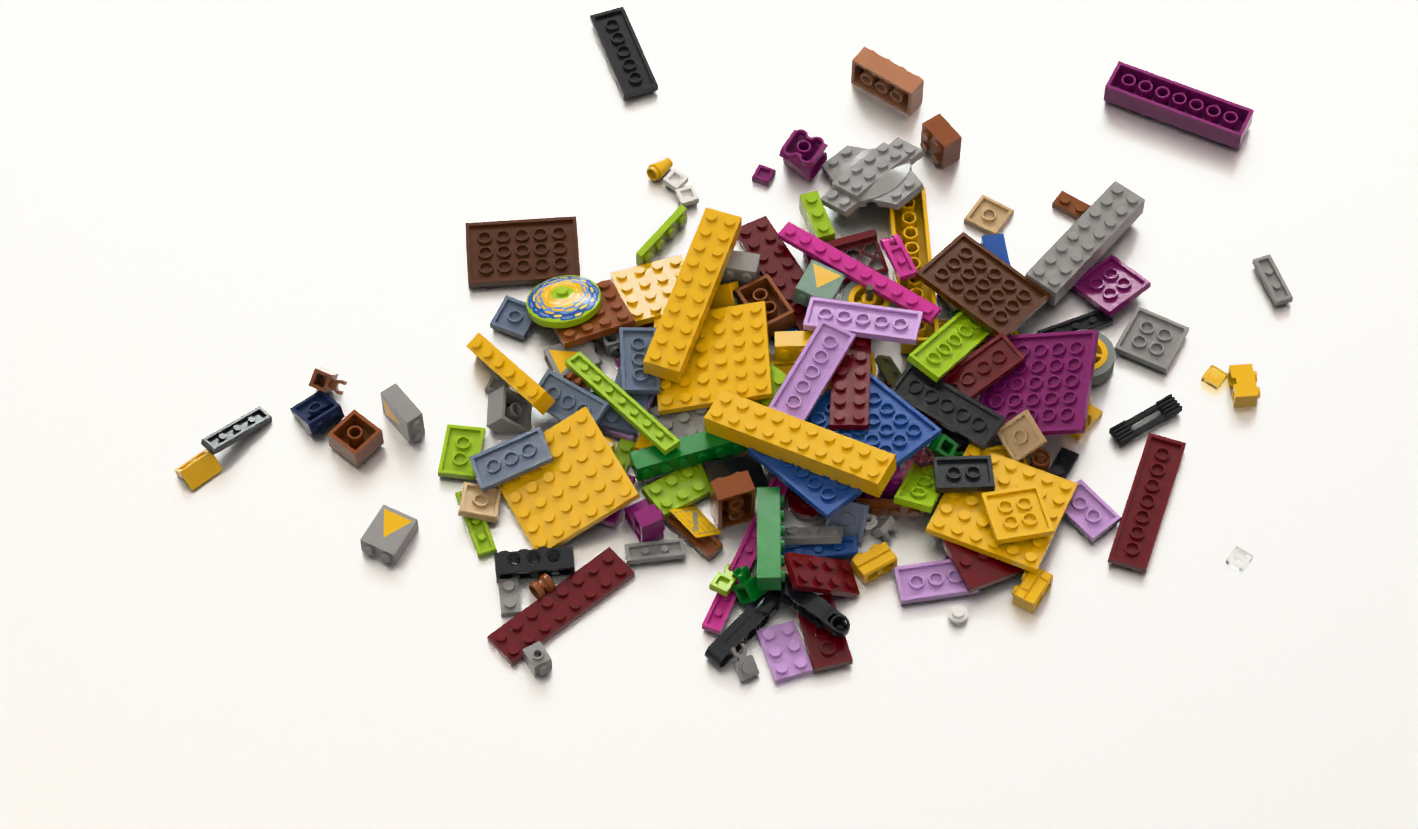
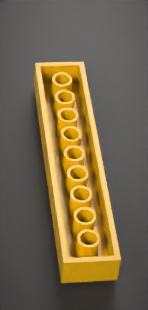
(913, 229)
(692, 295)
(800, 443)

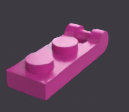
(899, 257)

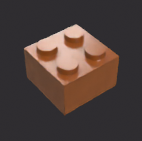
(940, 141)
(355, 438)

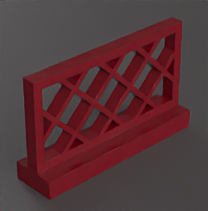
(855, 242)

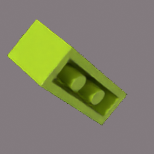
(816, 216)

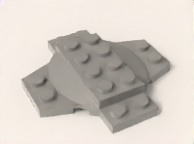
(872, 176)

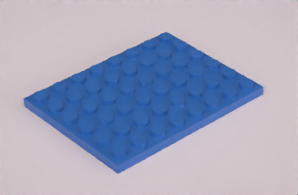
(892, 428)

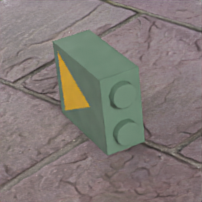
(818, 282)

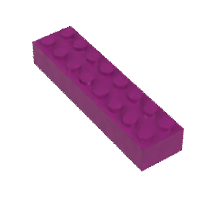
(1178, 105)

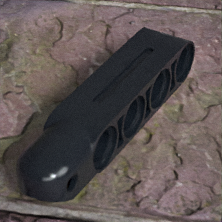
(813, 609)
(743, 629)

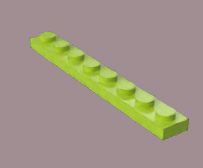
(622, 403)

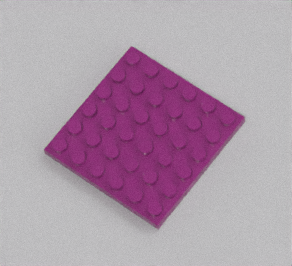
(1051, 382)

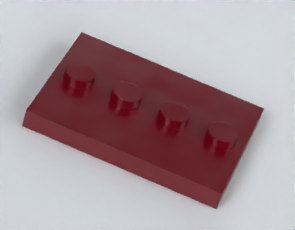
(978, 569)

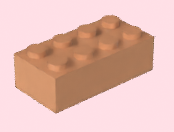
(887, 81)

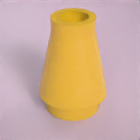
(658, 169)

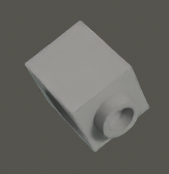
(610, 348)

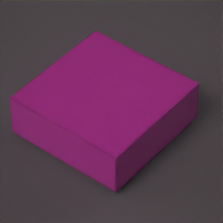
(763, 175)

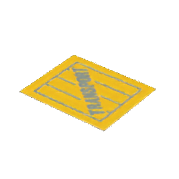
(695, 521)

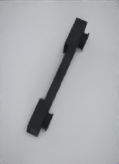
(1167, 406)

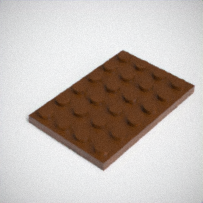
(521, 251)
(983, 286)

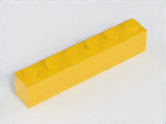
(510, 373)

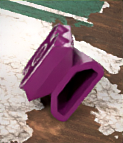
(804, 153)

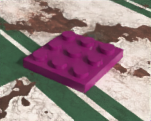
(1111, 285)

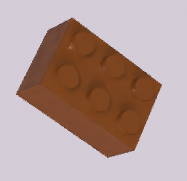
(779, 312)
(732, 500)

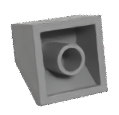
(508, 412)

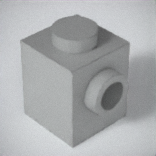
(537, 659)

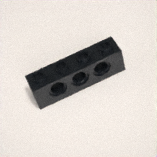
(528, 571)

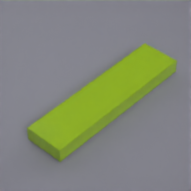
(479, 534)

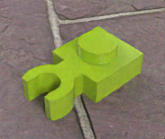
(723, 582)

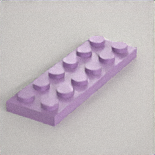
(865, 319)
(813, 370)

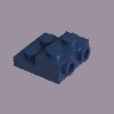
(317, 412)

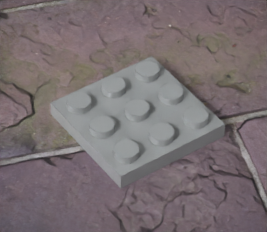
(1151, 339)
(682, 423)

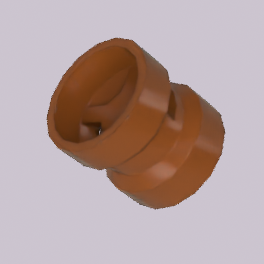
(1040, 459)
(542, 586)

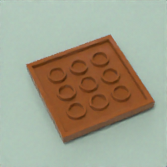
(606, 321)

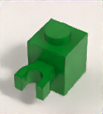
(944, 447)
(747, 587)

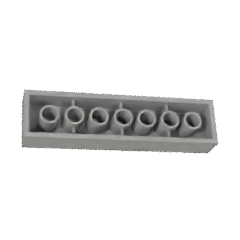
(1086, 241)

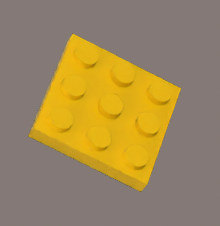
(1017, 514)

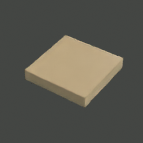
(988, 216)
(1021, 436)
(479, 504)

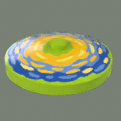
(564, 301)

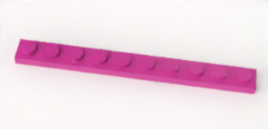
(857, 271)
(746, 555)

